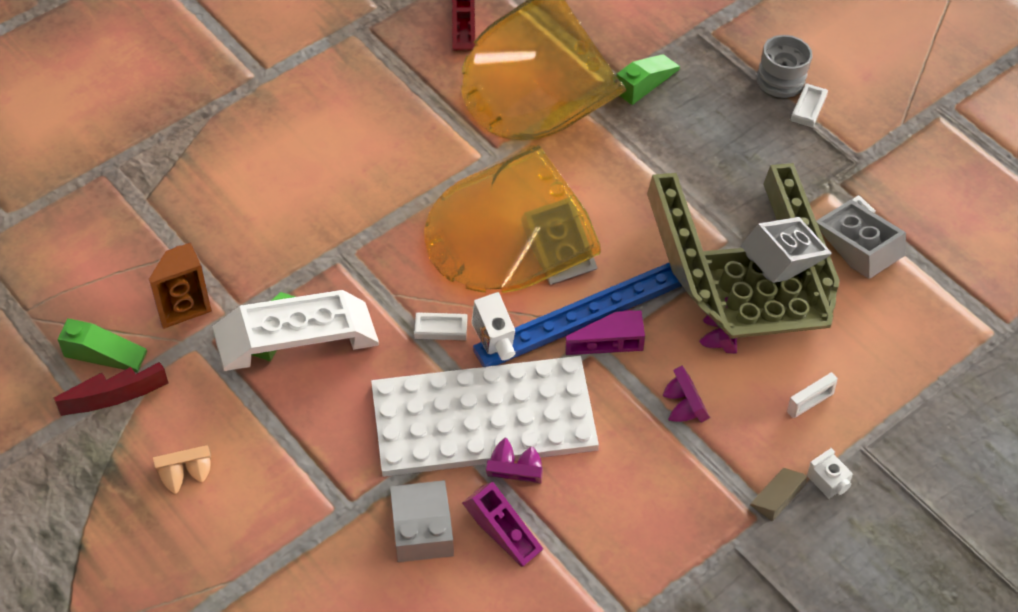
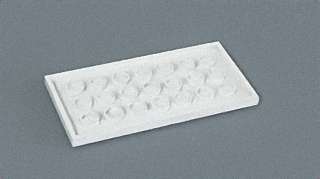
(465, 413)

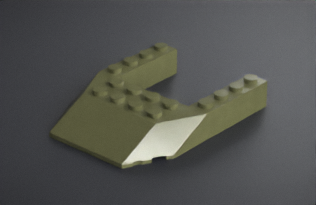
(753, 301)

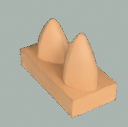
(171, 466)

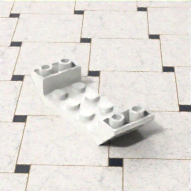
(292, 324)

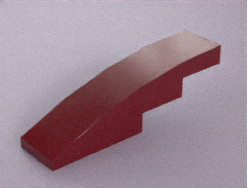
(463, 25)
(103, 393)

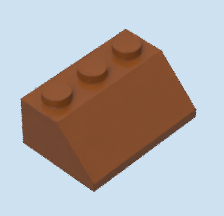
(179, 286)

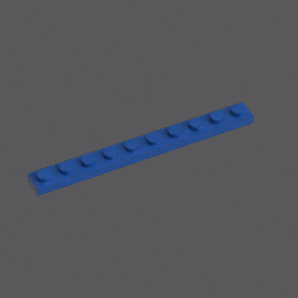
(585, 312)

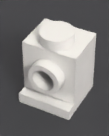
(829, 474)

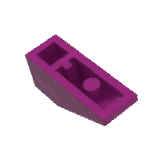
(611, 334)
(502, 523)

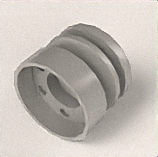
(784, 66)

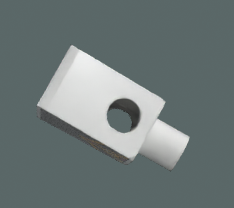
(494, 325)

